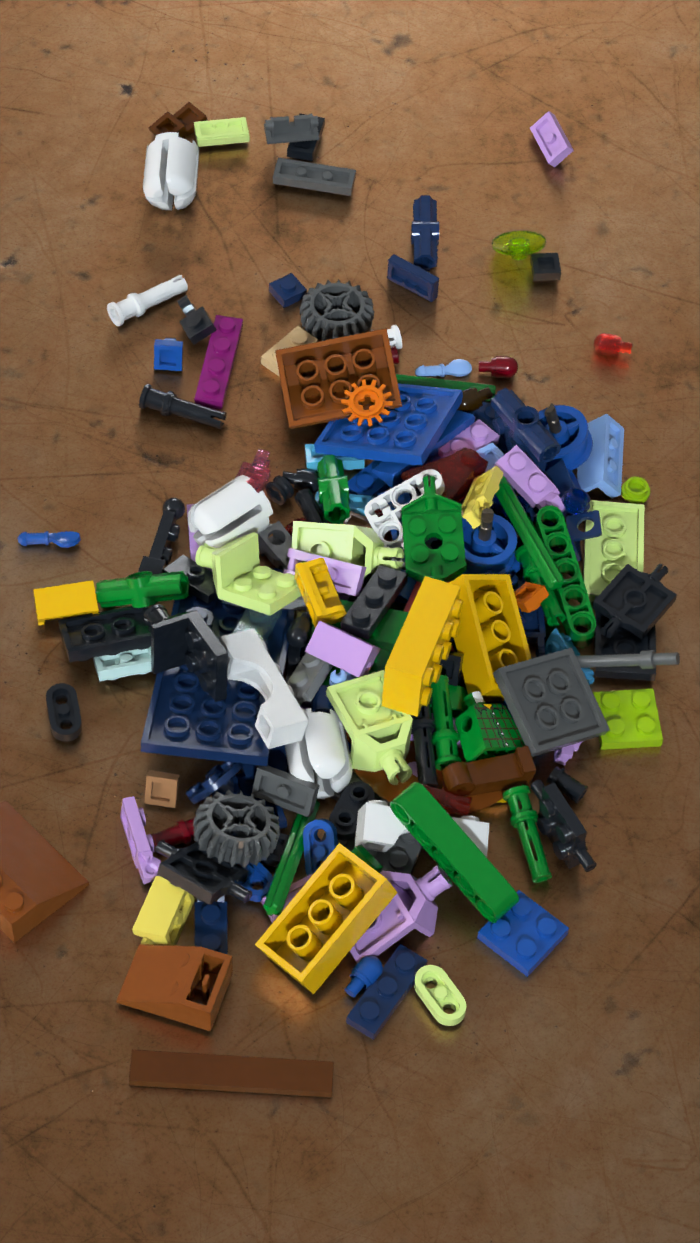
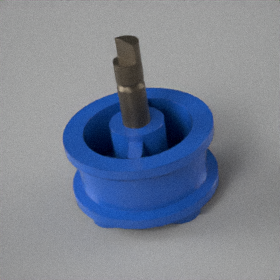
(570, 431)
(489, 545)

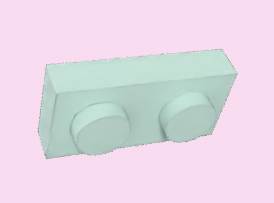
(123, 664)

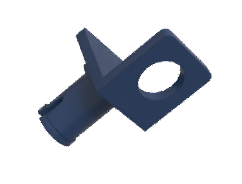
(577, 535)

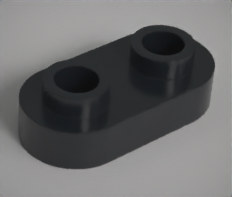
(63, 714)
(348, 808)

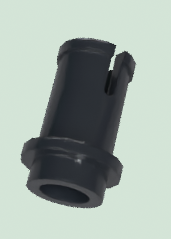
(567, 784)

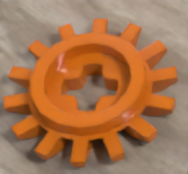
(359, 394)

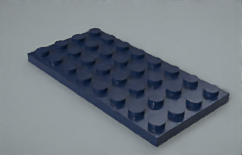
(189, 721)

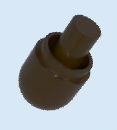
(473, 399)

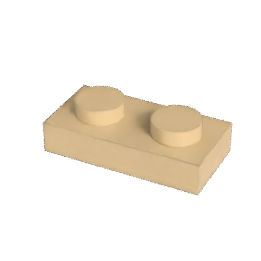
(295, 338)

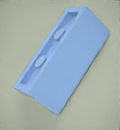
(605, 462)

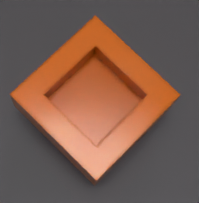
(530, 596)

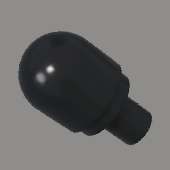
(303, 479)
(300, 631)

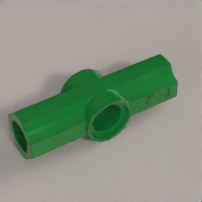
(333, 489)
(142, 589)

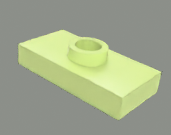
(221, 132)

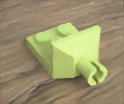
(346, 543)
(242, 579)
(377, 733)

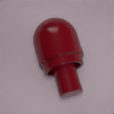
(500, 366)

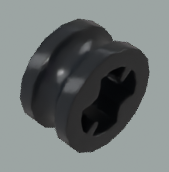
(279, 490)

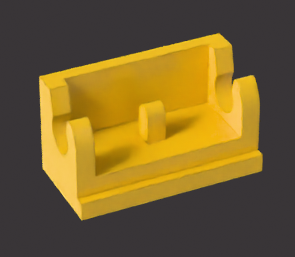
(319, 592)
(65, 601)

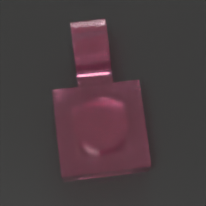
(257, 471)

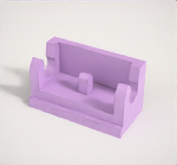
(342, 649)

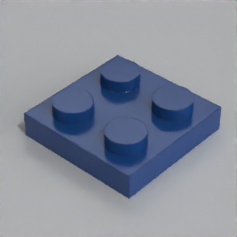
(524, 934)

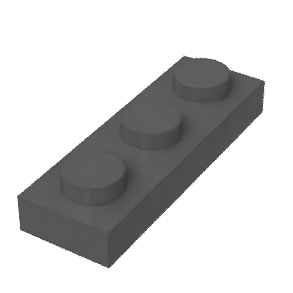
(314, 176)

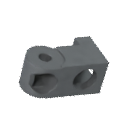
(276, 546)

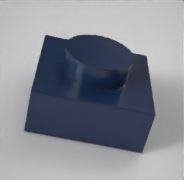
(287, 290)

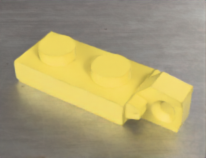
(481, 495)

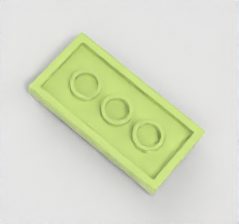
(617, 546)

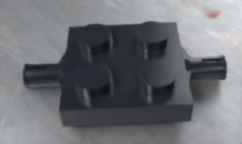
(634, 601)
(562, 827)
(202, 875)

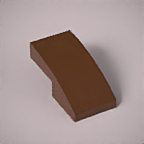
(180, 122)

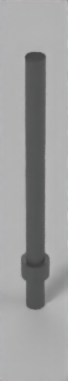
(646, 660)

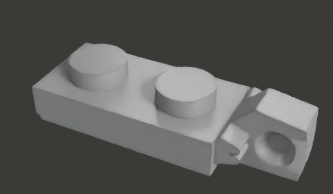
(308, 677)

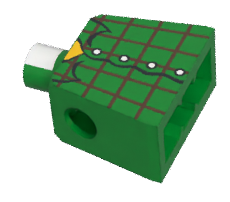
(486, 729)

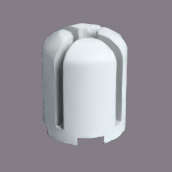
(171, 171)
(229, 513)
(322, 754)

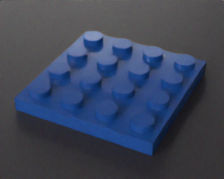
(403, 436)

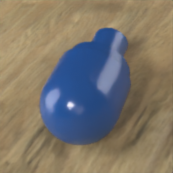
(364, 974)

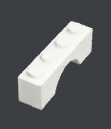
(280, 717)
(379, 828)

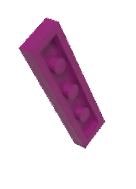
(219, 362)

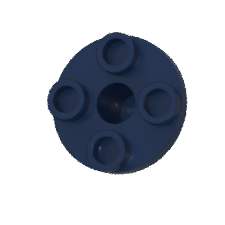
(217, 780)

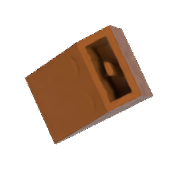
(178, 983)

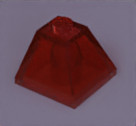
(456, 468)

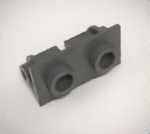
(282, 131)

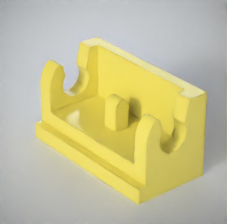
(163, 913)

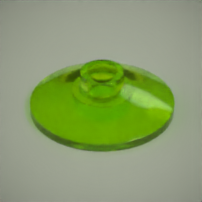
(518, 243)

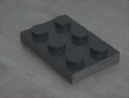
(105, 633)
(622, 643)

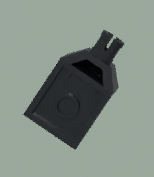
(188, 641)

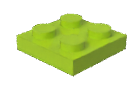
(631, 719)

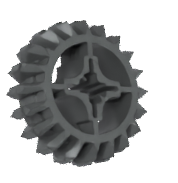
(336, 304)
(236, 828)

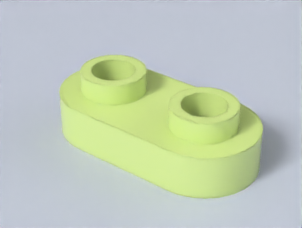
(441, 997)

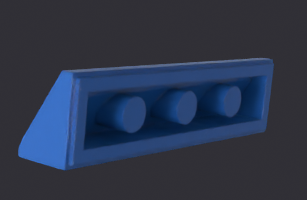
(391, 471)

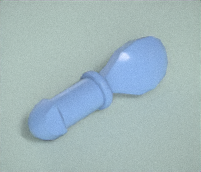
(455, 368)

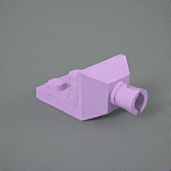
(408, 910)

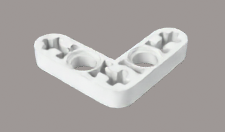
(390, 518)

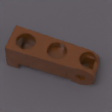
(490, 774)

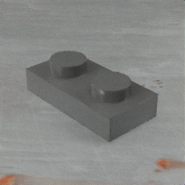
(285, 790)

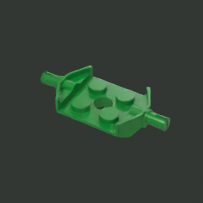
(428, 518)

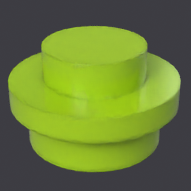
(635, 490)

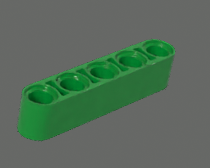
(572, 588)
(454, 852)

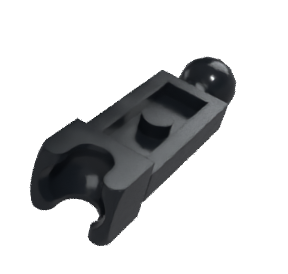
(166, 534)

